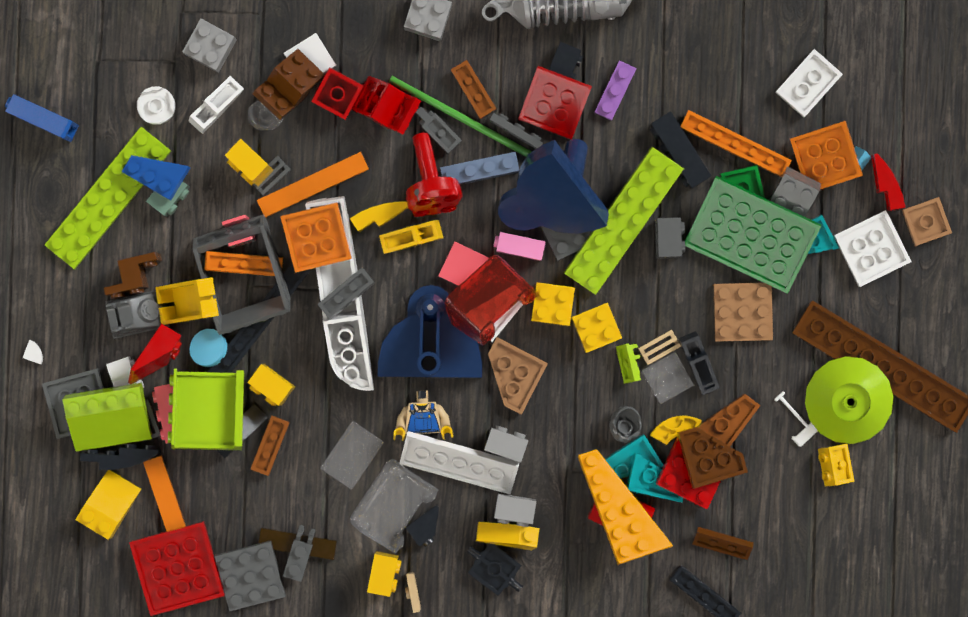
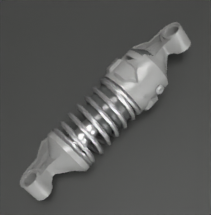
(528, 11)

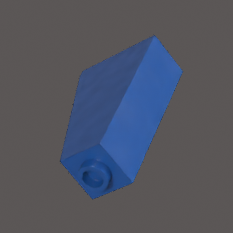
(41, 117)

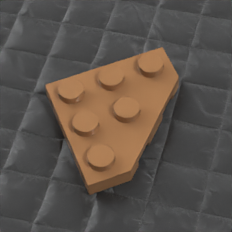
(515, 373)

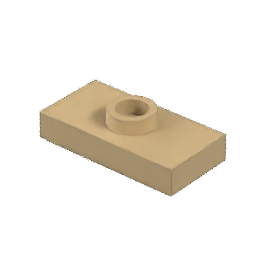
(412, 592)

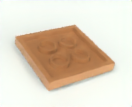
(743, 312)

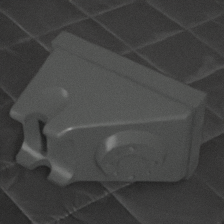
(134, 314)

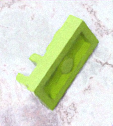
(627, 362)

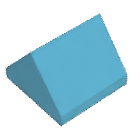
(863, 157)

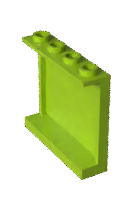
(206, 410)

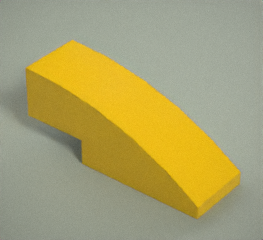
(380, 214)
(411, 236)

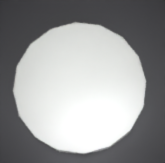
(156, 105)

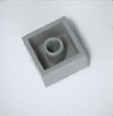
(428, 18)
(209, 45)
(506, 444)
(515, 509)

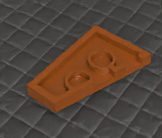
(730, 420)

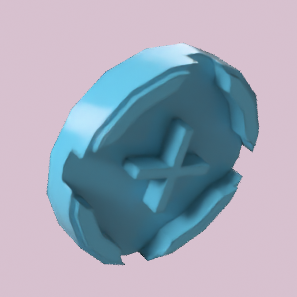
(208, 347)

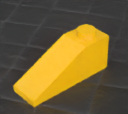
(508, 535)

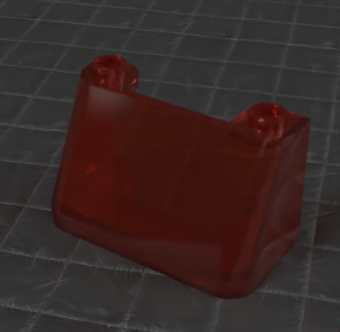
(486, 298)

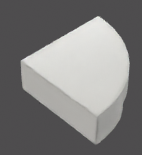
(33, 352)

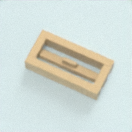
(645, 355)

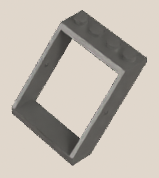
(257, 312)

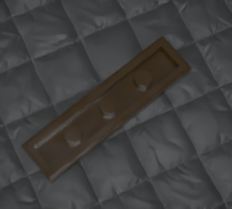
(283, 542)

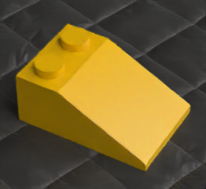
(108, 504)

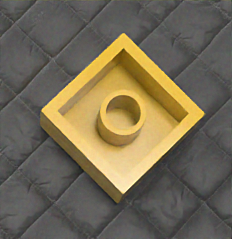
(244, 159)
(553, 304)
(596, 327)
(271, 385)
(383, 574)

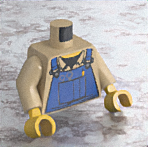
(423, 418)

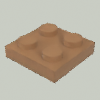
(926, 221)

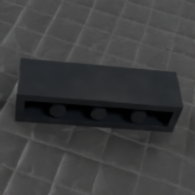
(680, 150)

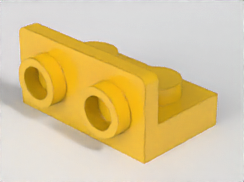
(835, 465)

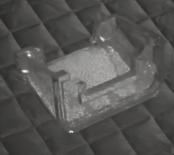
(391, 504)

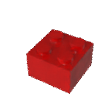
(337, 93)

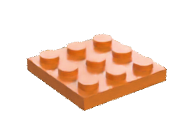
(827, 155)
(316, 237)

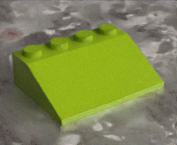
(107, 417)

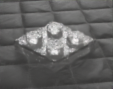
(667, 378)

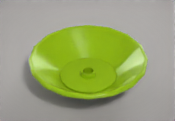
(836, 384)

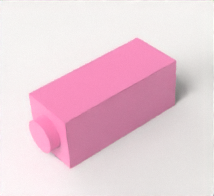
(519, 246)

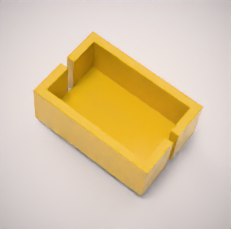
(191, 300)

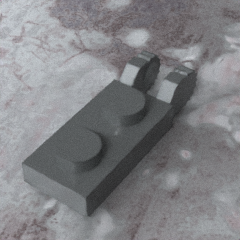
(299, 556)

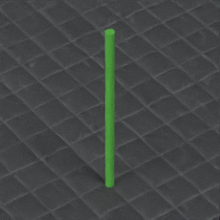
(459, 116)

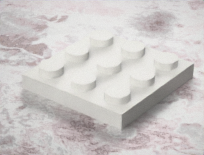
(872, 248)

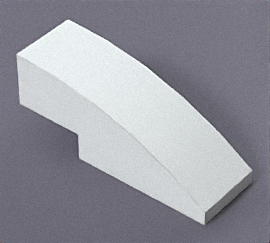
(215, 104)

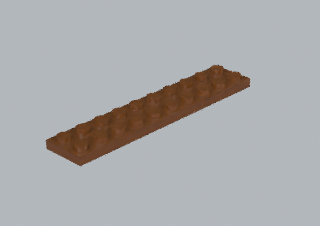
(907, 379)

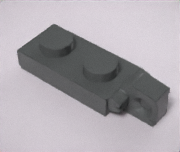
(438, 130)

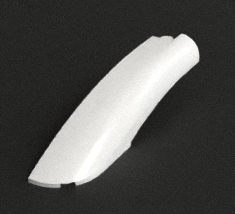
(347, 330)

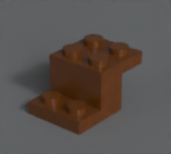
(288, 84)
(133, 275)

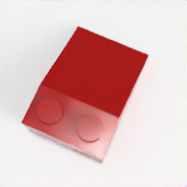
(157, 353)

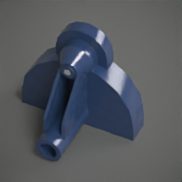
(554, 192)
(428, 342)

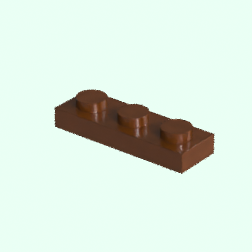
(722, 543)

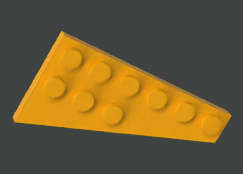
(624, 519)

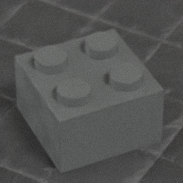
(795, 192)
(668, 238)

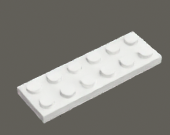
(459, 462)

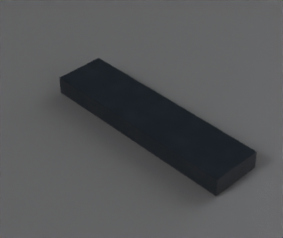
(703, 594)

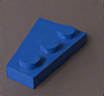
(157, 175)

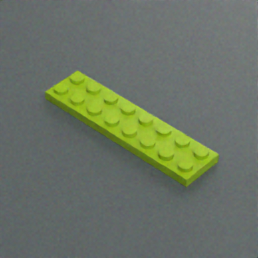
(103, 202)
(625, 220)

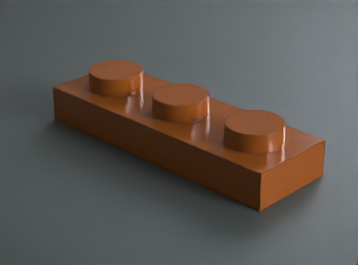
(473, 89)
(270, 445)

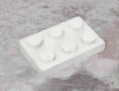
(809, 83)

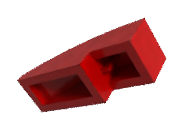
(887, 183)

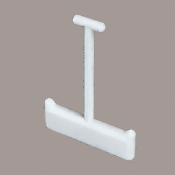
(809, 429)

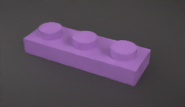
(615, 90)

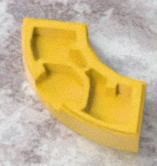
(668, 429)

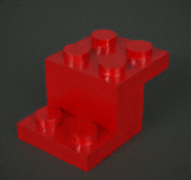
(386, 105)

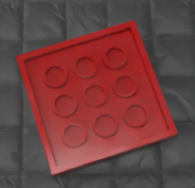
(177, 568)

